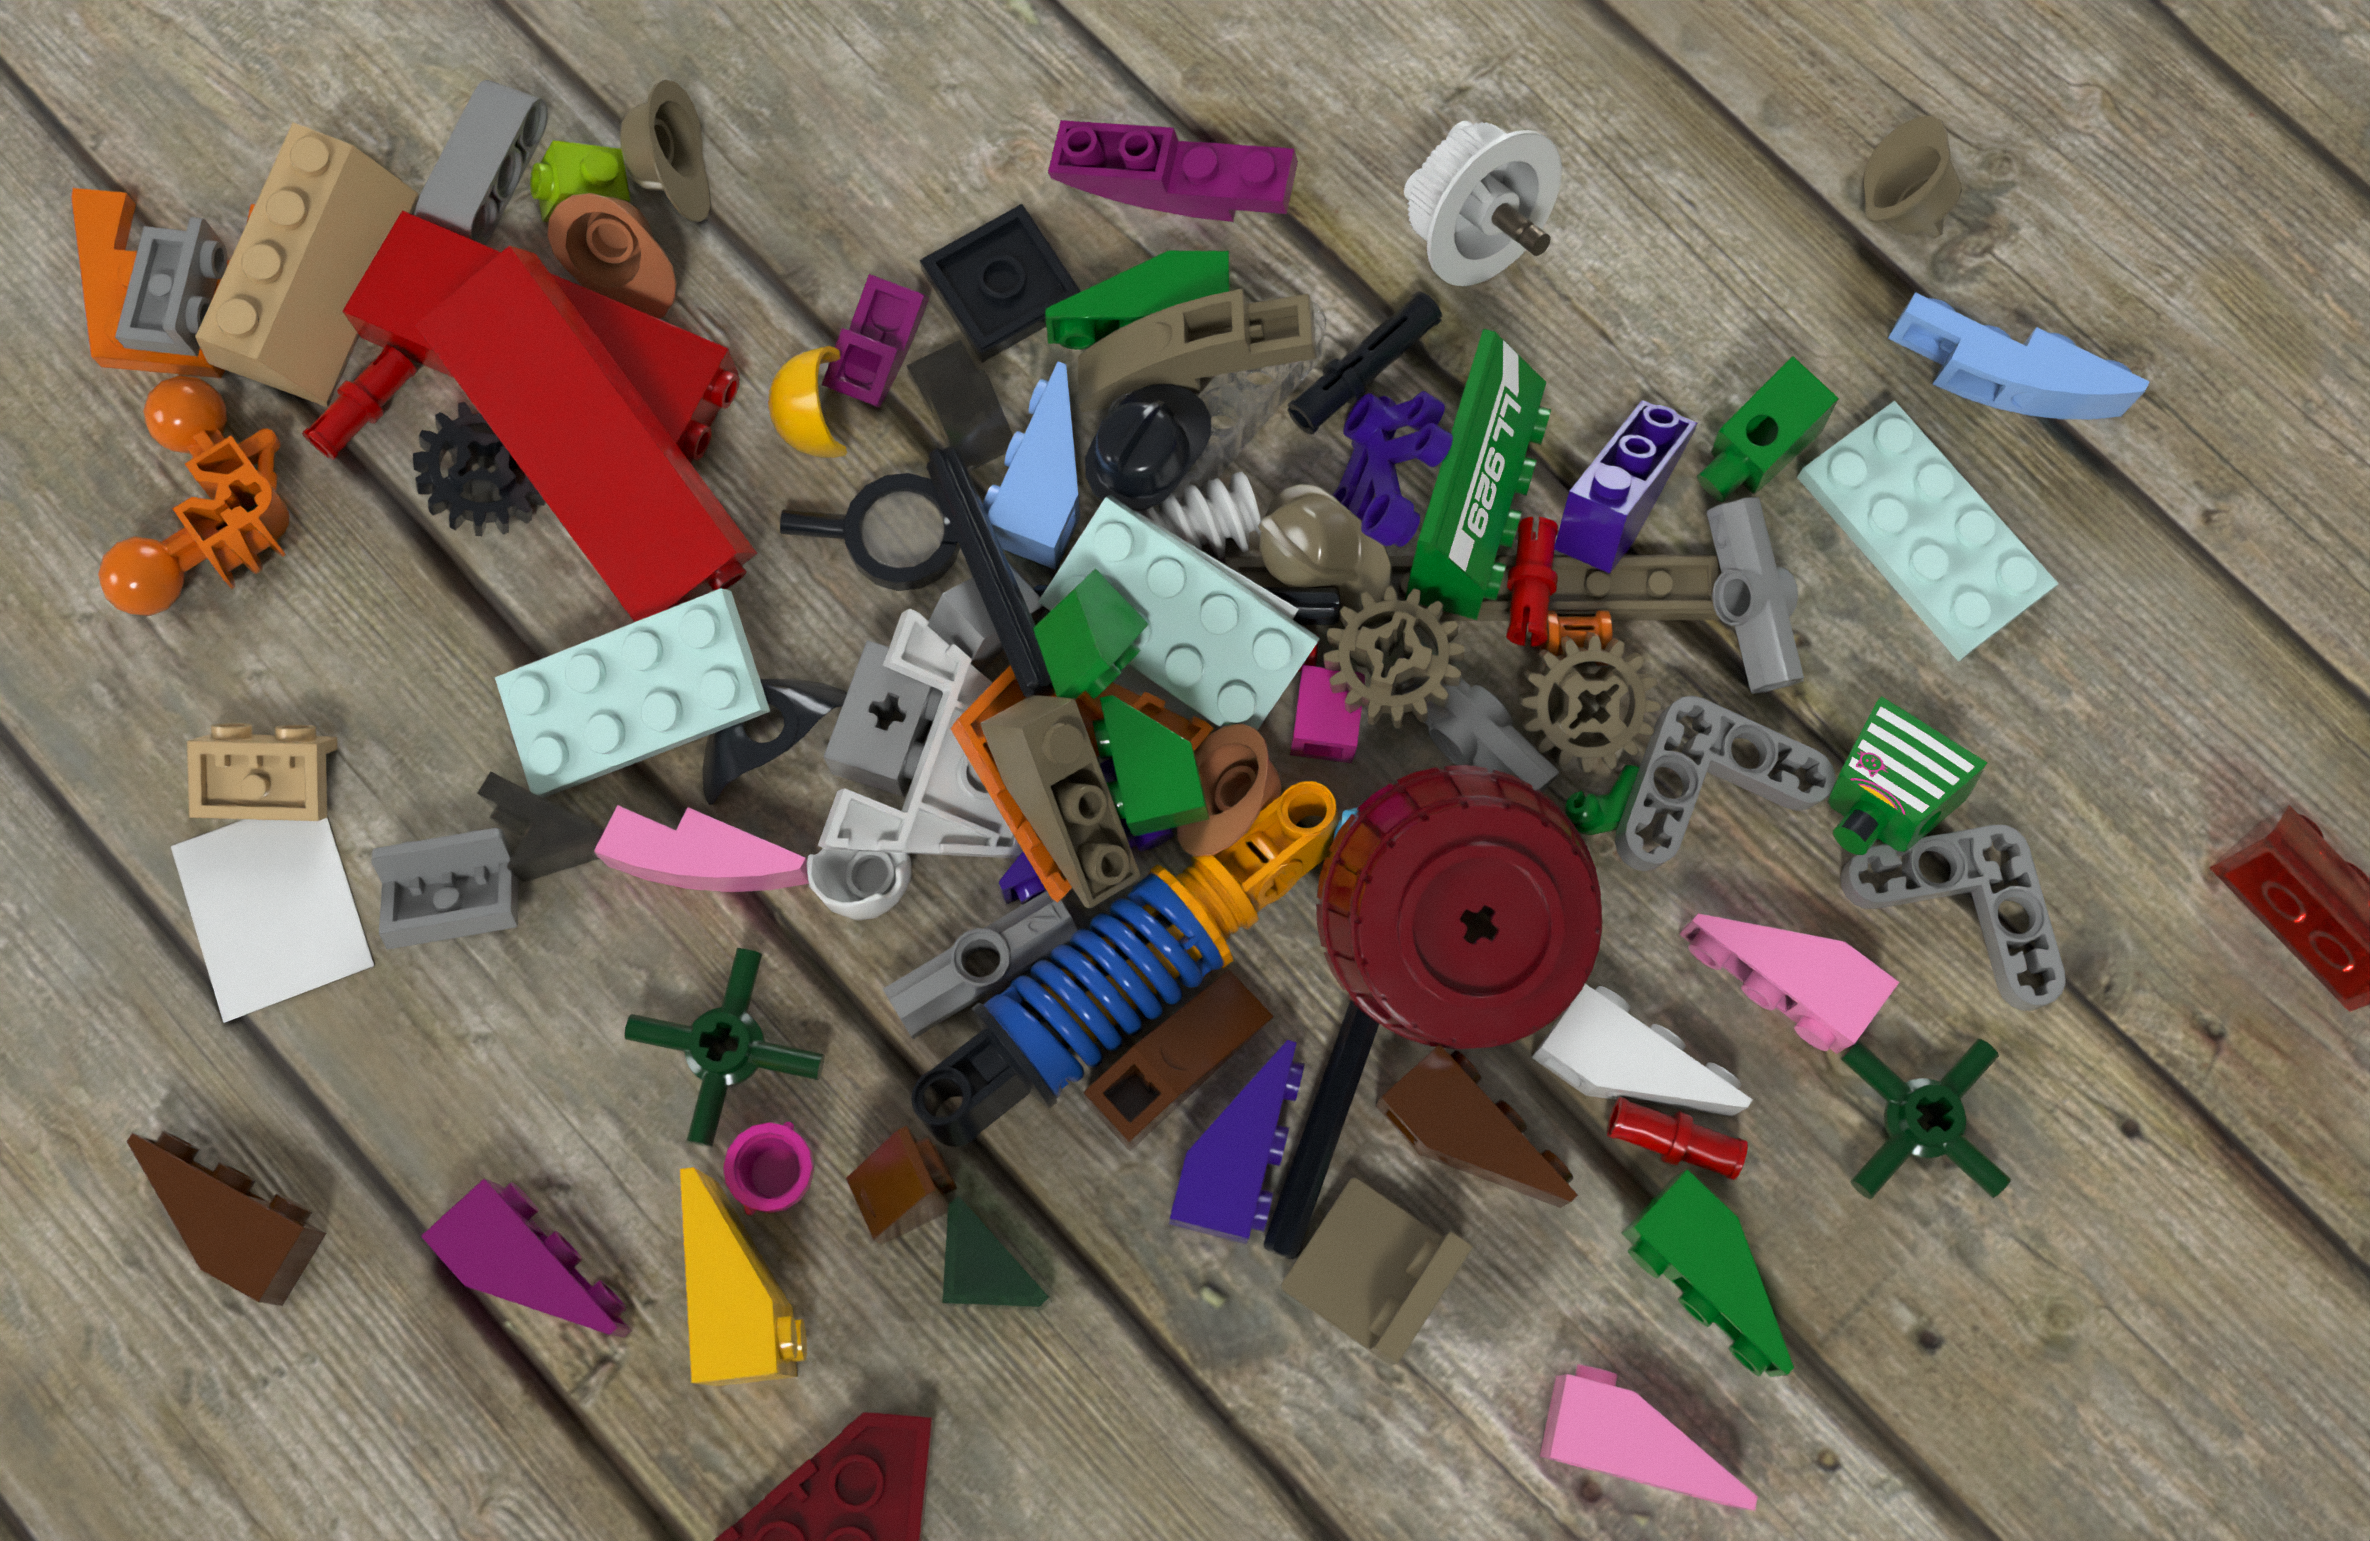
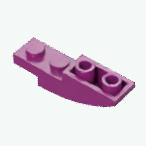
(1169, 175)

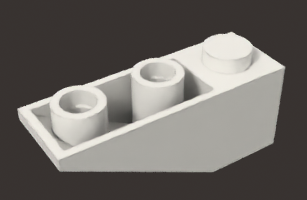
(1616, 1056)

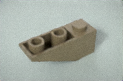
(1063, 793)

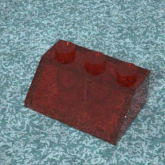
(2306, 900)

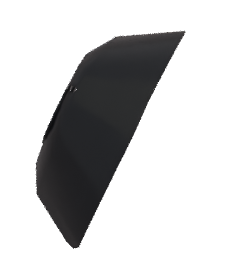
(734, 753)

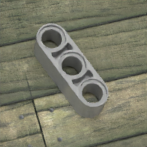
(483, 161)

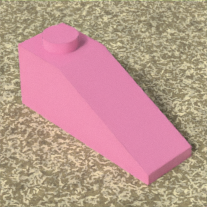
(1625, 1437)

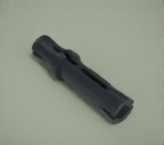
(1345, 378)

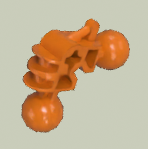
(191, 419)

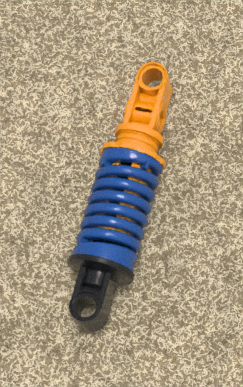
(1127, 957)

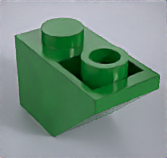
(1088, 638)
(1154, 770)

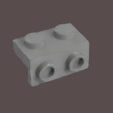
(171, 288)
(446, 888)

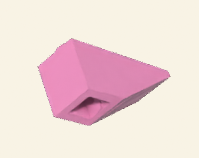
(1807, 977)

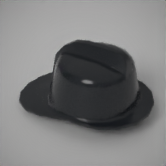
(1147, 445)

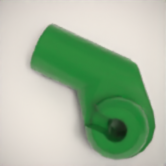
(1601, 812)

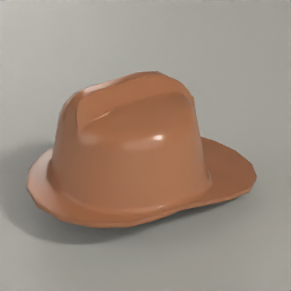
(612, 252)
(1236, 787)

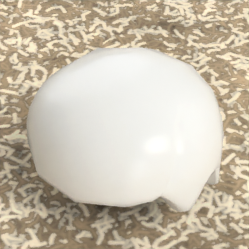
(859, 881)

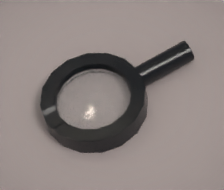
(890, 531)

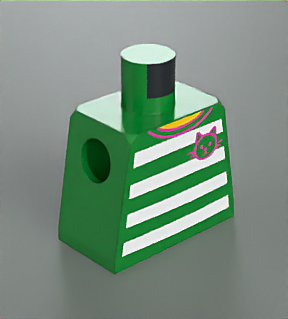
(1899, 781)

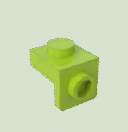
(576, 170)

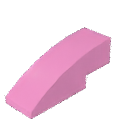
(697, 854)

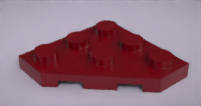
(854, 1489)

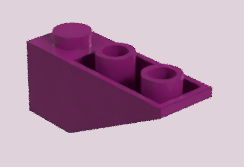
(504, 1253)

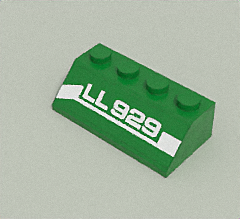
(1478, 481)

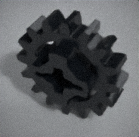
(469, 493)

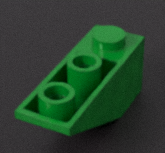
(1135, 293)
(1707, 1257)

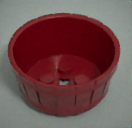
(1411, 871)

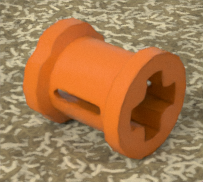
(1577, 628)

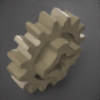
(1416, 667)
(1607, 684)

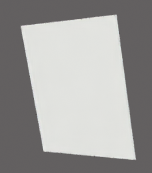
(270, 911)

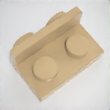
(259, 775)

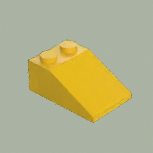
(734, 1305)

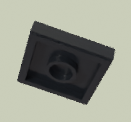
(999, 281)

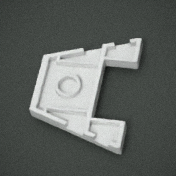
(946, 801)

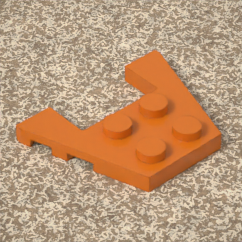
(106, 267)
(1005, 693)

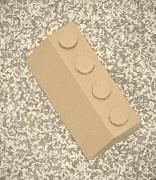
(299, 265)

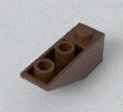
(1176, 1059)
(1458, 1125)
(901, 1185)
(228, 1228)

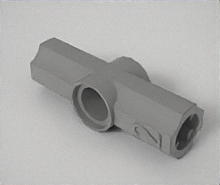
(1755, 595)
(1480, 733)
(944, 986)

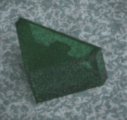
(981, 1269)

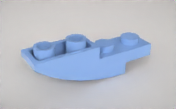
(2035, 378)

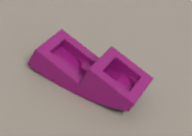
(876, 341)

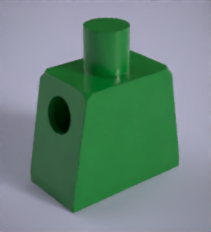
(1768, 431)

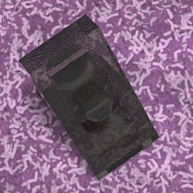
(962, 404)
(554, 836)

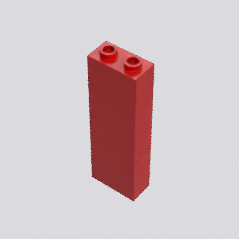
(671, 368)
(585, 437)

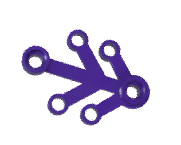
(1372, 467)

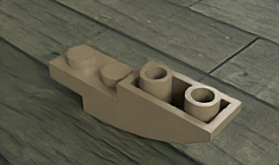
(1196, 342)

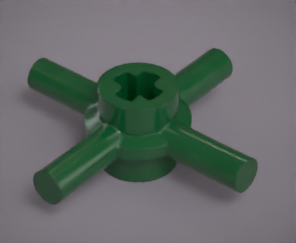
(734, 1066)
(1948, 1119)

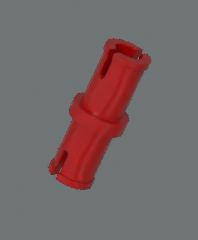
(360, 402)
(1532, 581)
(1677, 1138)

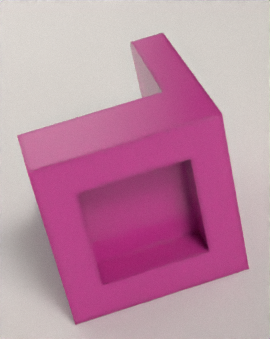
(1321, 722)

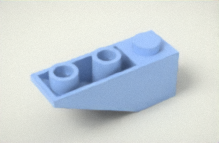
(1039, 496)

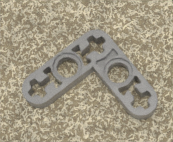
(1711, 753)
(1975, 875)

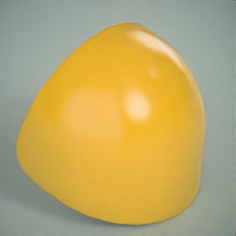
(797, 407)

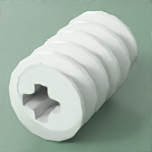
(1211, 519)

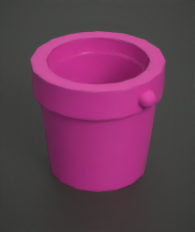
(768, 1168)

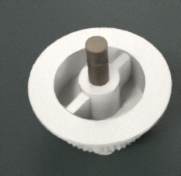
(1484, 200)

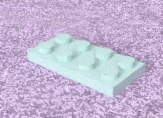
(1927, 530)
(1205, 631)
(632, 693)

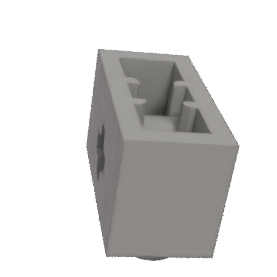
(860, 746)

